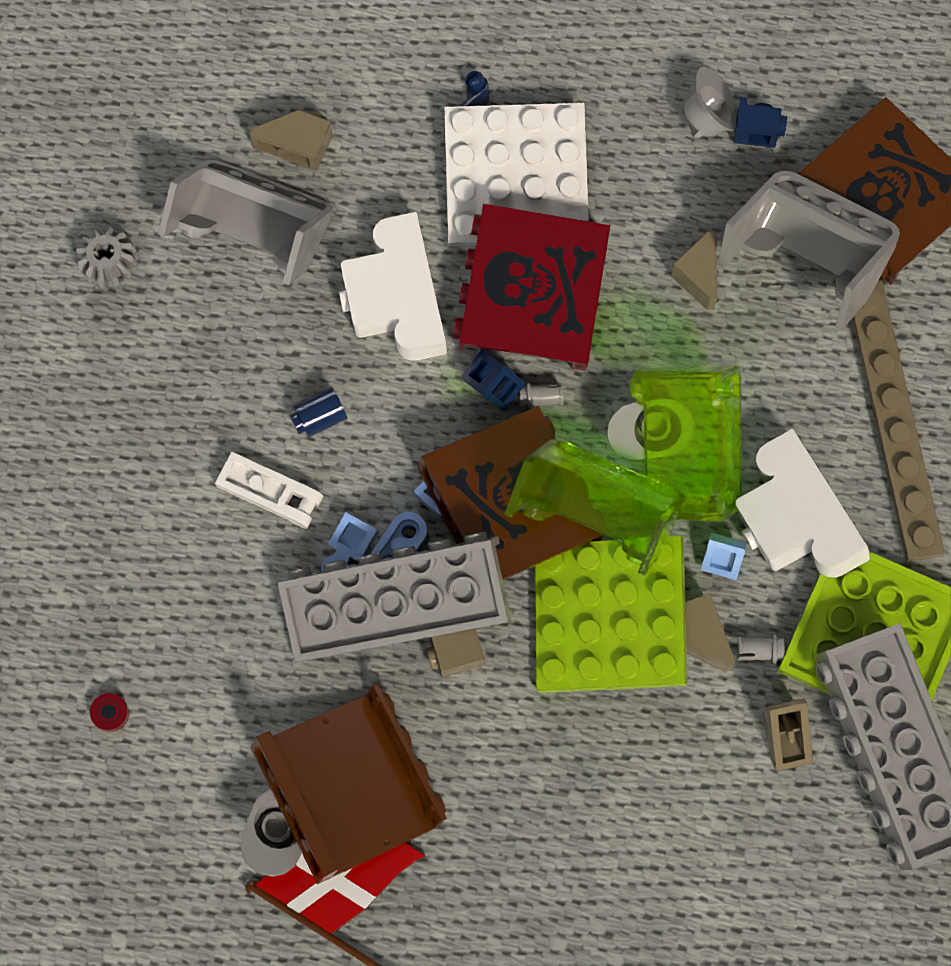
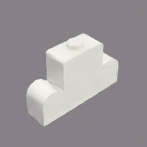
(395, 290)
(798, 512)

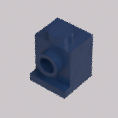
(759, 124)
(493, 380)

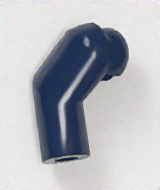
(476, 90)

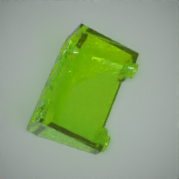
(694, 435)

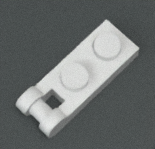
(268, 489)

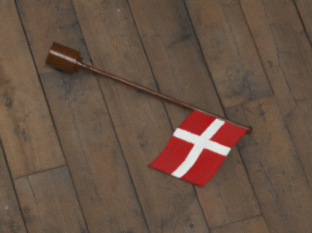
(337, 900)

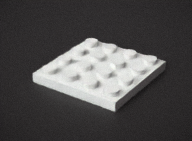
(516, 160)

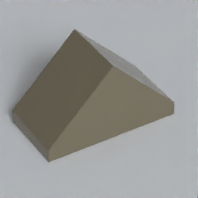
(698, 271)
(788, 734)

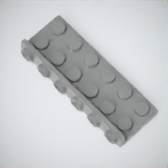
(394, 597)
(894, 741)

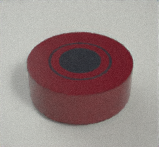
(109, 712)

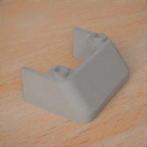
(249, 210)
(818, 227)

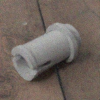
(540, 395)
(761, 649)

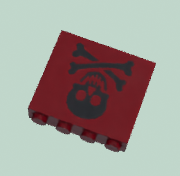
(533, 284)

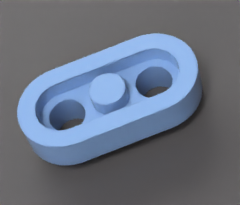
(393, 537)

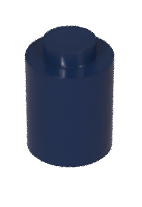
(318, 413)

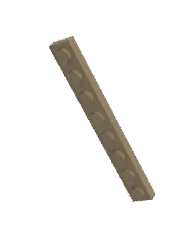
(897, 429)

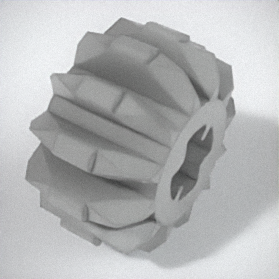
(106, 269)

